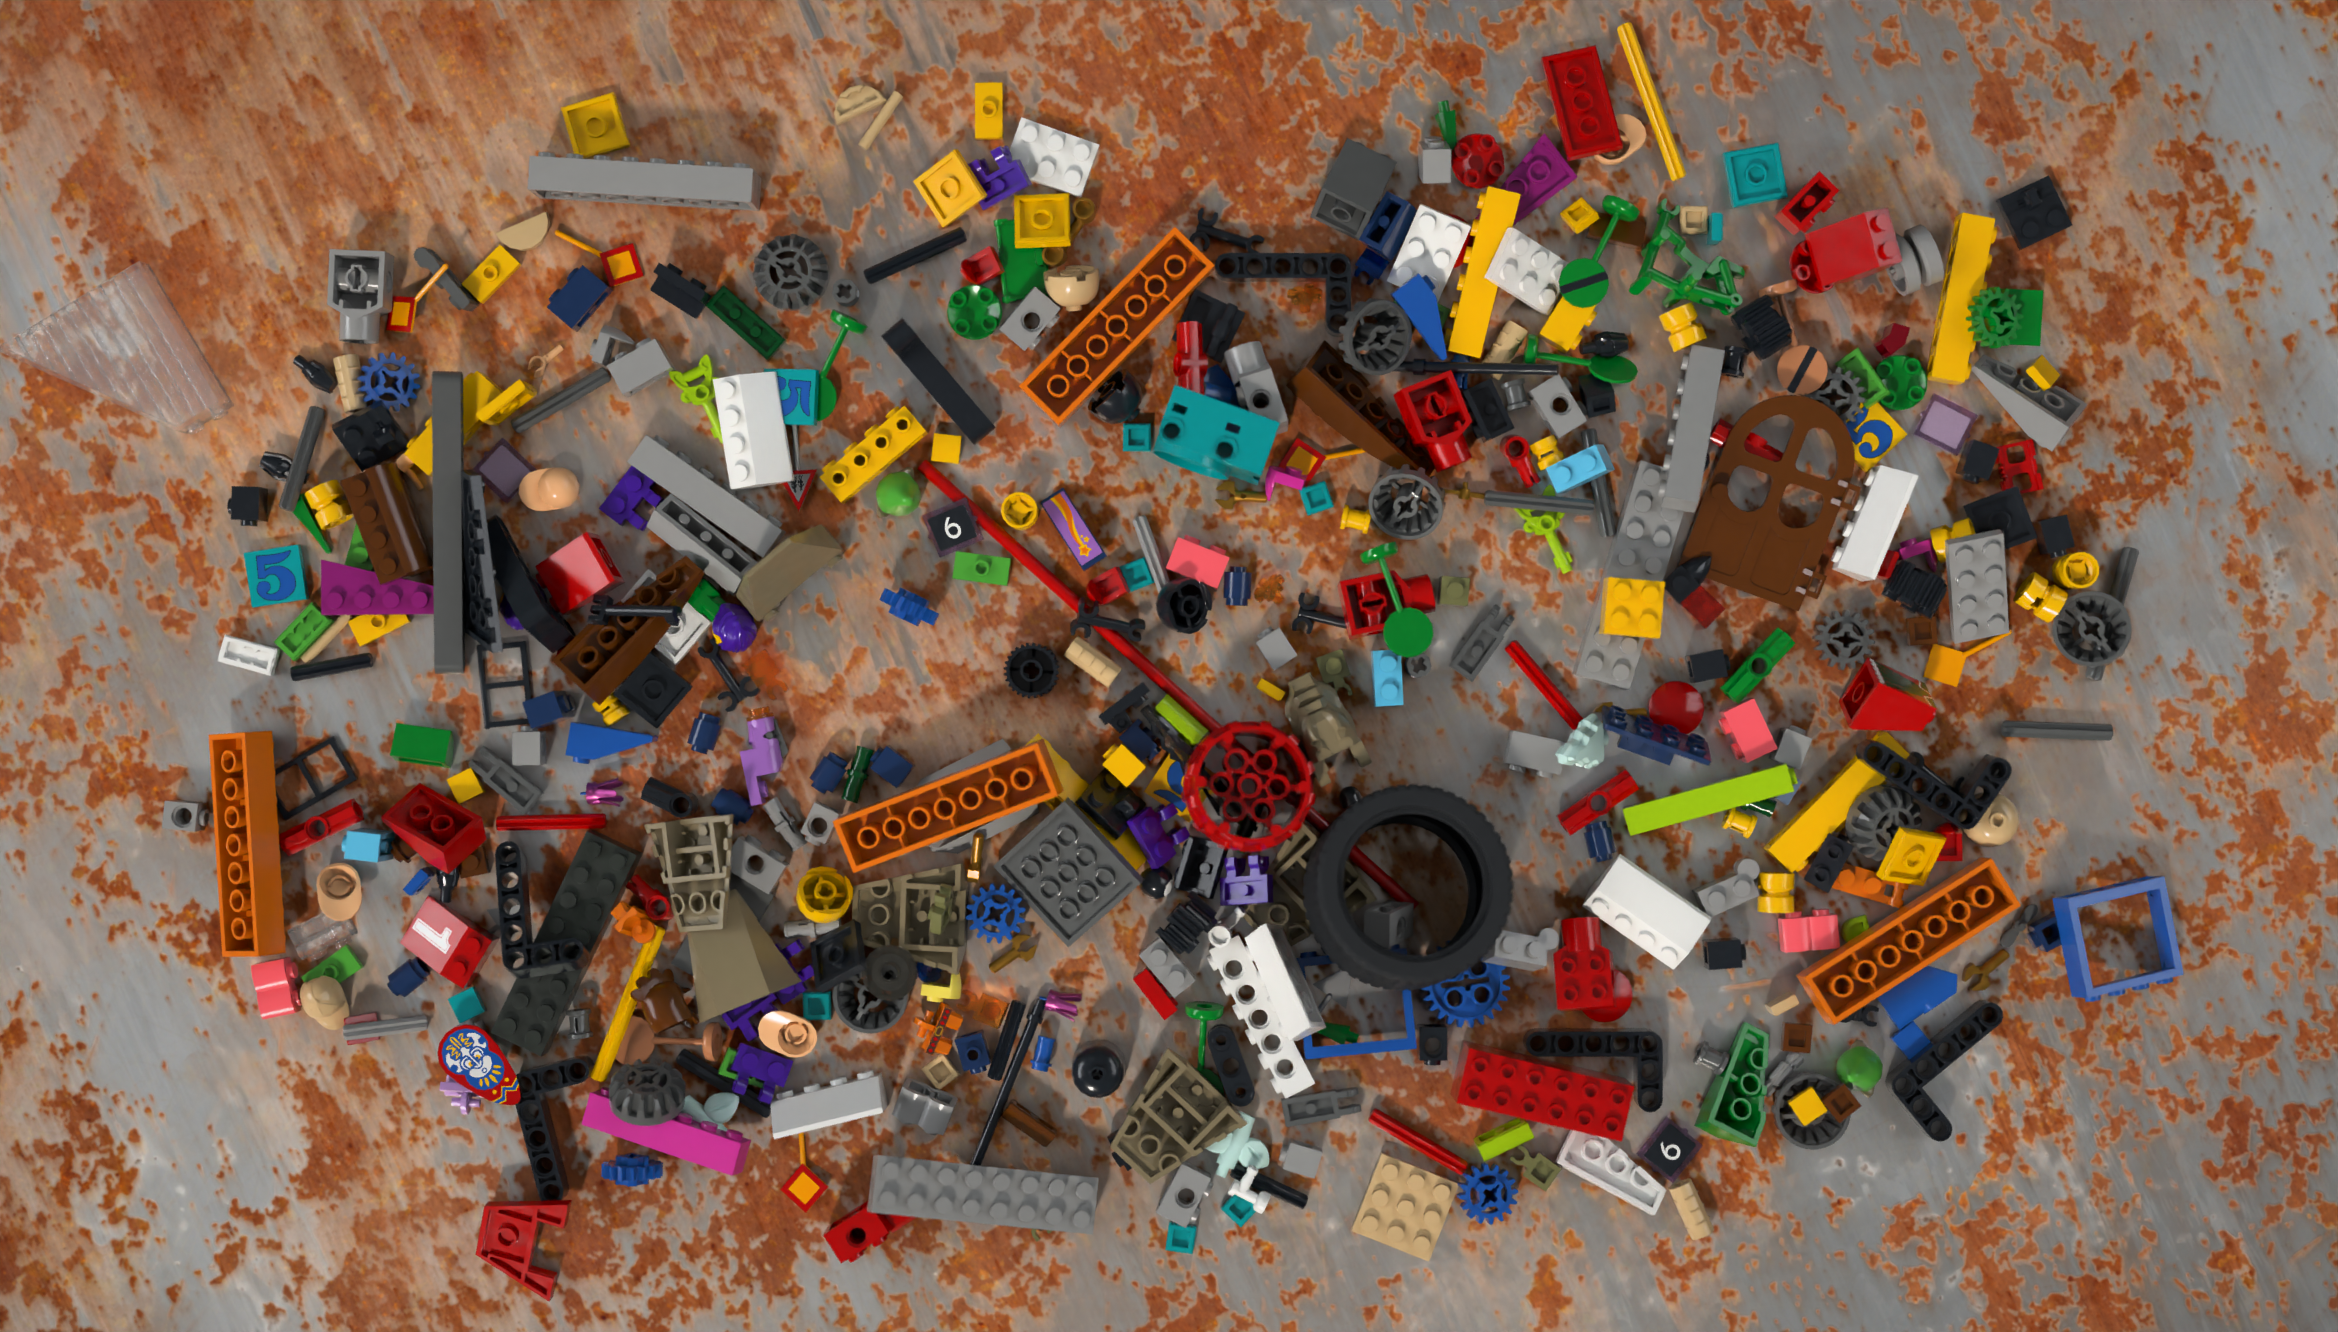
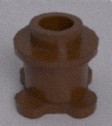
(402, 851)

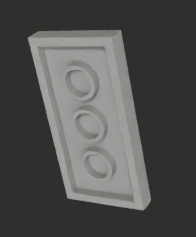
(1977, 586)

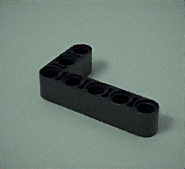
(1296, 274)
(938, 381)
(522, 591)
(1931, 788)
(521, 922)
(1606, 1049)
(1937, 1063)
(544, 1122)

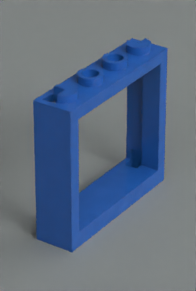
(2074, 947)
(1407, 1043)

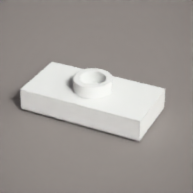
(249, 655)

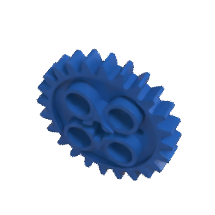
(1468, 1007)

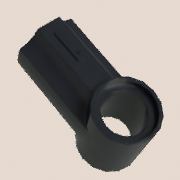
(667, 797)

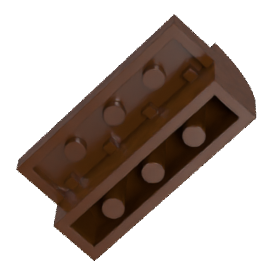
(388, 523)

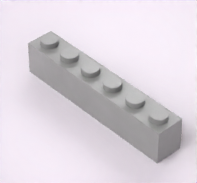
(1692, 428)
(706, 496)

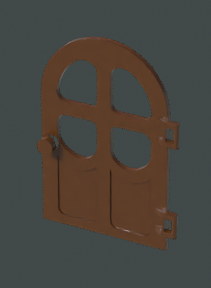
(1754, 546)

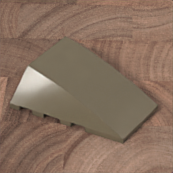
(696, 868)
(1288, 885)
(898, 910)
(736, 963)
(1174, 1119)

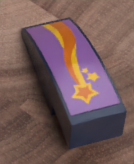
(1073, 529)

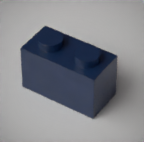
(1388, 226)
(579, 297)
(549, 709)

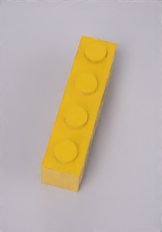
(477, 393)

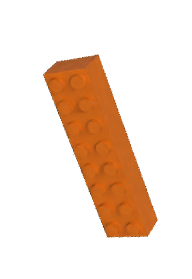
(1117, 327)
(948, 805)
(247, 844)
(1908, 940)

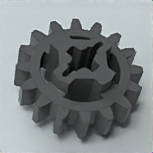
(1838, 386)
(1845, 629)

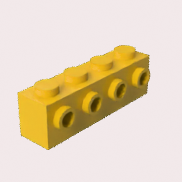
(873, 455)

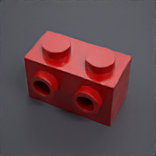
(1806, 203)

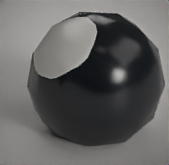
(1156, 882)

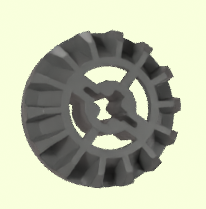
(812, 285)
(1386, 339)
(1405, 519)
(2076, 610)
(1875, 820)
(857, 1015)
(654, 1096)
(1811, 1137)

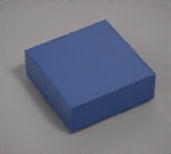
(419, 881)
(1910, 1040)

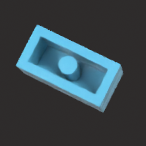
(1580, 468)
(1386, 678)
(368, 845)

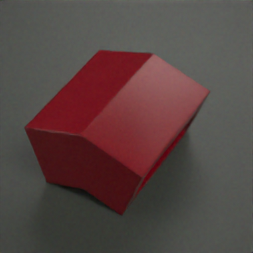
(1893, 339)

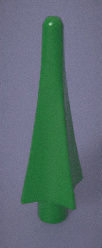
(1447, 123)
(306, 516)
(1339, 1033)

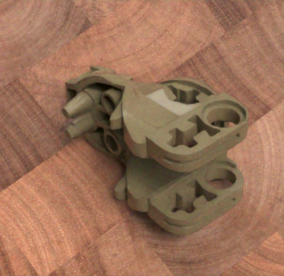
(1321, 724)

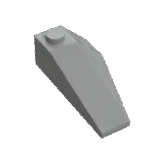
(2040, 413)

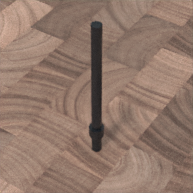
(1421, 367)

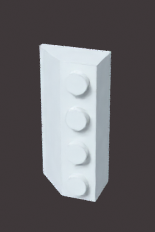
(753, 430)
(1873, 523)
(1646, 911)
(1284, 982)
(828, 1104)

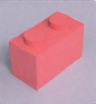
(1198, 562)
(1747, 730)

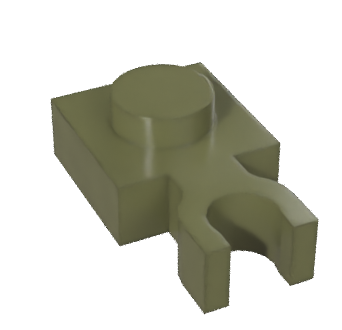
(1333, 669)
(941, 911)
(1539, 1169)

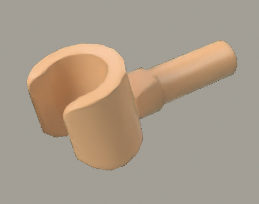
(542, 361)
(405, 465)

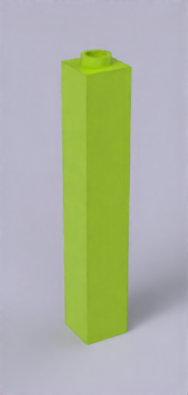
(1709, 798)

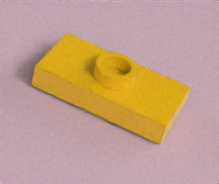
(988, 111)
(491, 274)
(372, 627)

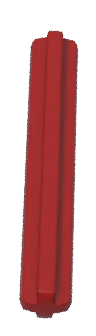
(1543, 684)
(551, 822)
(1418, 1141)

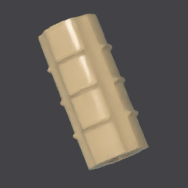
(1505, 345)
(347, 371)
(1092, 661)
(1691, 1209)

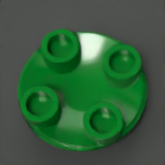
(974, 312)
(1904, 380)

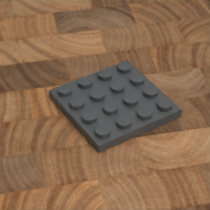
(1068, 872)

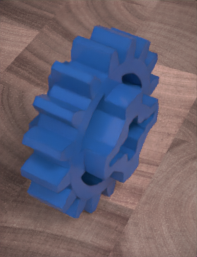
(398, 375)
(909, 606)
(989, 901)
(632, 1169)
(1480, 1201)

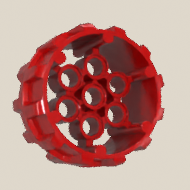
(1272, 834)

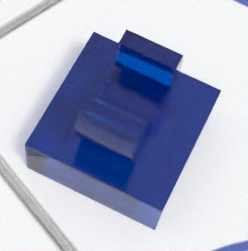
(1372, 264)

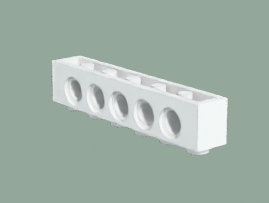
(1299, 1076)

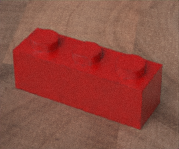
(1156, 993)

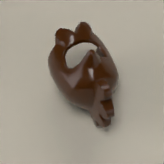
(663, 1001)

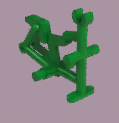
(1687, 287)

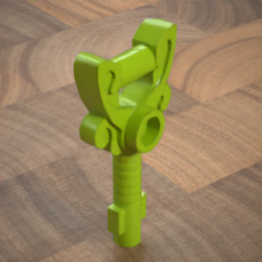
(700, 394)
(1546, 526)

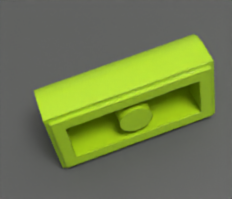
(1188, 727)
(1503, 1138)

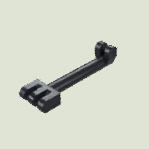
(606, 609)

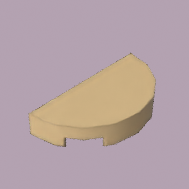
(857, 101)
(526, 234)

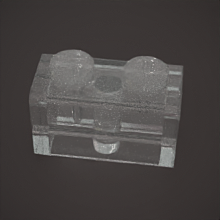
(319, 934)

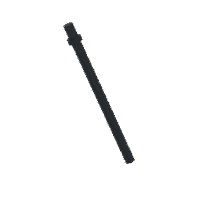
(1009, 1080)

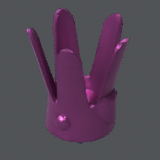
(599, 793)
(1057, 1003)

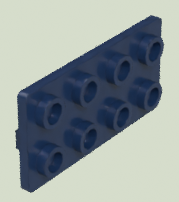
(1653, 740)

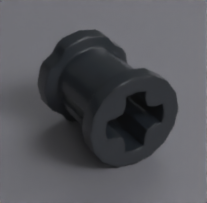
(1734, 361)

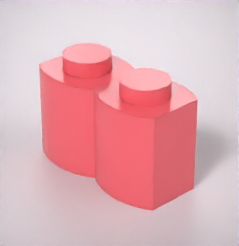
(1808, 932)
(276, 987)

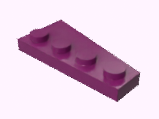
(1538, 177)
(358, 592)

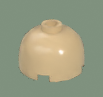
(1072, 286)
(1996, 825)

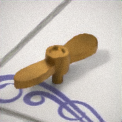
(1464, 492)

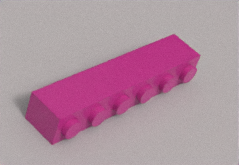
(678, 1137)

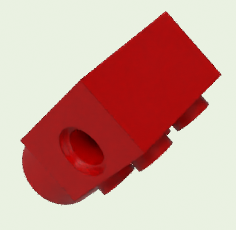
(1436, 419)
(1369, 604)
(1584, 968)
(848, 1244)

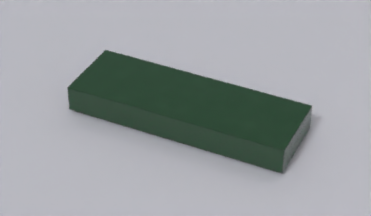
(746, 323)

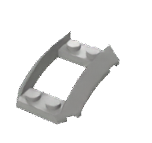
(956, 845)

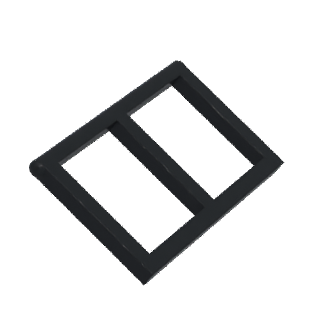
(525, 682)
(319, 795)

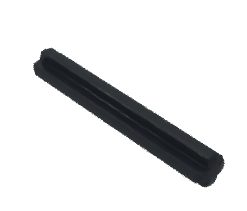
(915, 255)
(710, 1074)

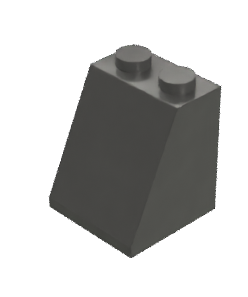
(1353, 189)

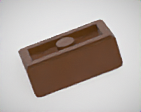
(1624, 234)
(1029, 1123)

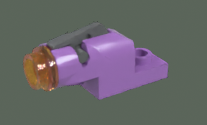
(766, 752)

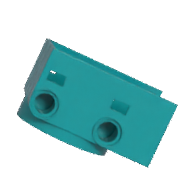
(1198, 438)

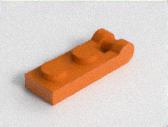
(1869, 885)

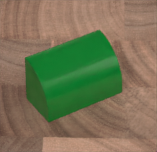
(423, 745)

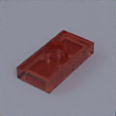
(1702, 606)

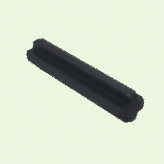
(331, 667)
(1006, 1040)
(1273, 1187)

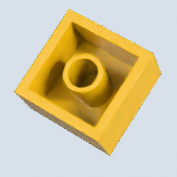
(1631, 607)

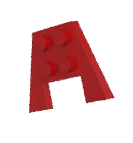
(510, 1237)

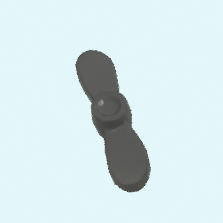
(2018, 925)

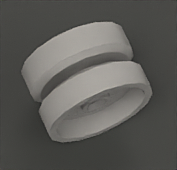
(1920, 261)

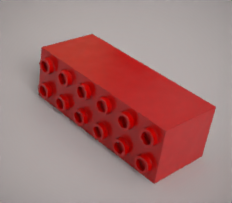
(1542, 1090)

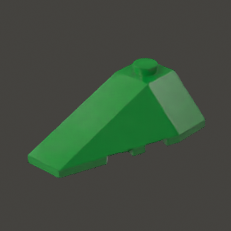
(1736, 1097)

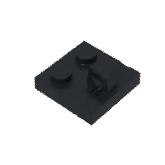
(2034, 212)
(371, 435)
(2003, 512)
(653, 690)
(1117, 714)
(1110, 803)
(838, 956)

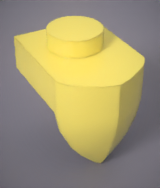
(937, 991)

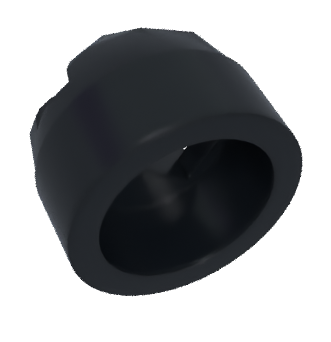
(1349, 796)

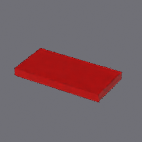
(1581, 103)

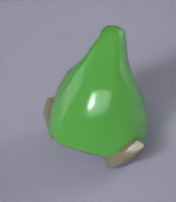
(898, 494)
(1859, 1068)

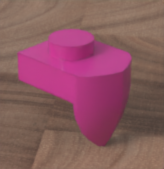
(1290, 477)
(1912, 548)

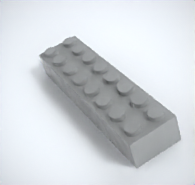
(644, 182)
(1638, 552)
(982, 1194)

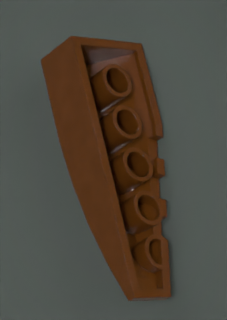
(1349, 407)
(609, 653)

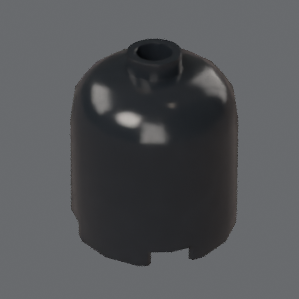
(1101, 1056)

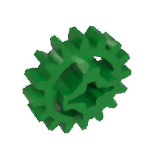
(1994, 317)

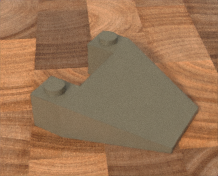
(786, 570)

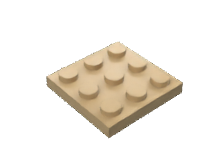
(1405, 1206)

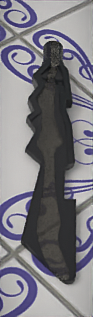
(1181, 752)

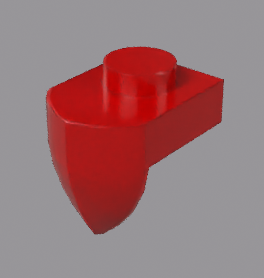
(981, 266)
(1107, 587)
(1953, 845)

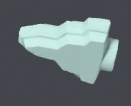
(1585, 744)

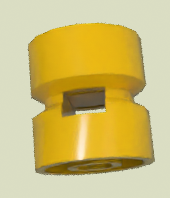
(1683, 327)
(329, 503)
(1020, 511)
(1940, 534)
(2075, 570)
(2040, 597)
(1775, 892)

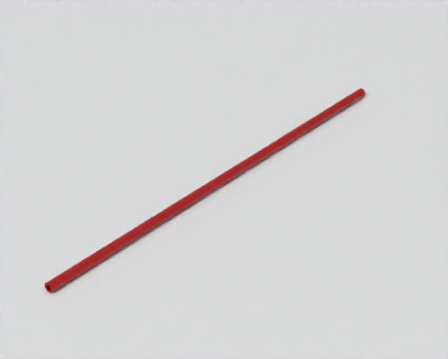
(1147, 667)

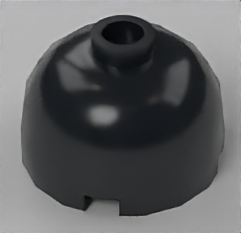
(1118, 399)
(1184, 605)

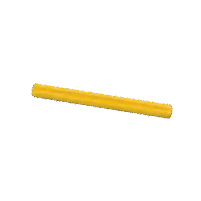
(1651, 101)
(625, 1009)

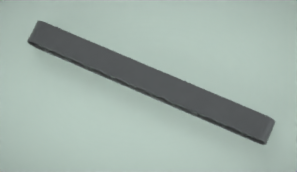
(447, 522)

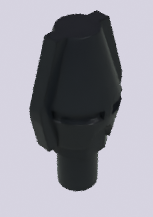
(1606, 344)
(316, 374)
(278, 466)
(447, 883)

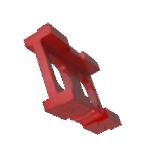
(2027, 466)

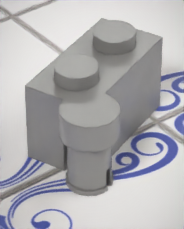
(1729, 889)
(1523, 950)

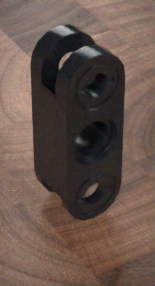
(1234, 1079)

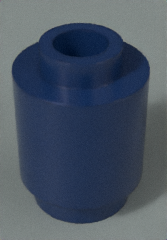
(1237, 586)
(704, 733)
(828, 773)
(733, 803)
(1599, 841)
(408, 977)

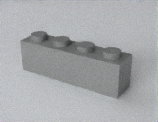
(700, 543)

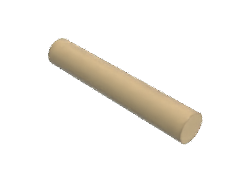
(880, 120)
(325, 638)

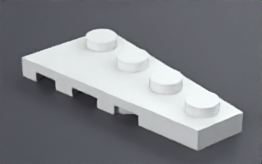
(1610, 1169)

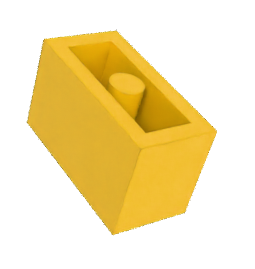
(1565, 324)
(1123, 763)

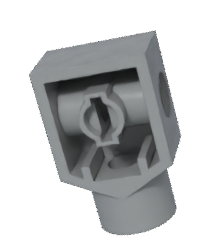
(361, 291)
(1255, 382)

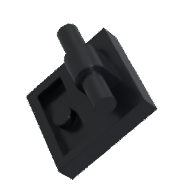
(1218, 323)

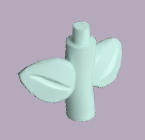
(717, 1108)
(1241, 1147)

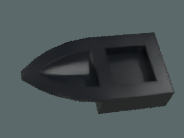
(1687, 578)

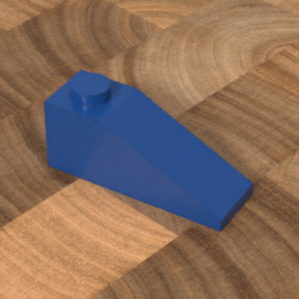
(1422, 310)
(596, 741)

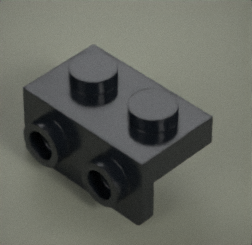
(680, 292)
(1486, 411)
(1200, 867)

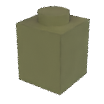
(1453, 591)

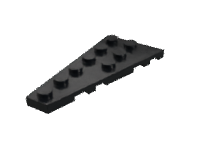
(479, 573)

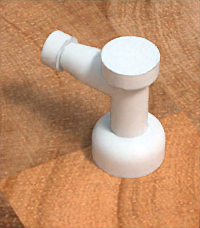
(1221, 933)
(1241, 1189)

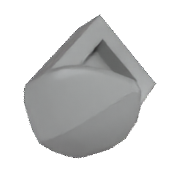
(602, 348)

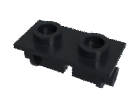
(1829, 861)

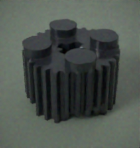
(1762, 327)
(1915, 589)
(1021, 681)
(1187, 924)

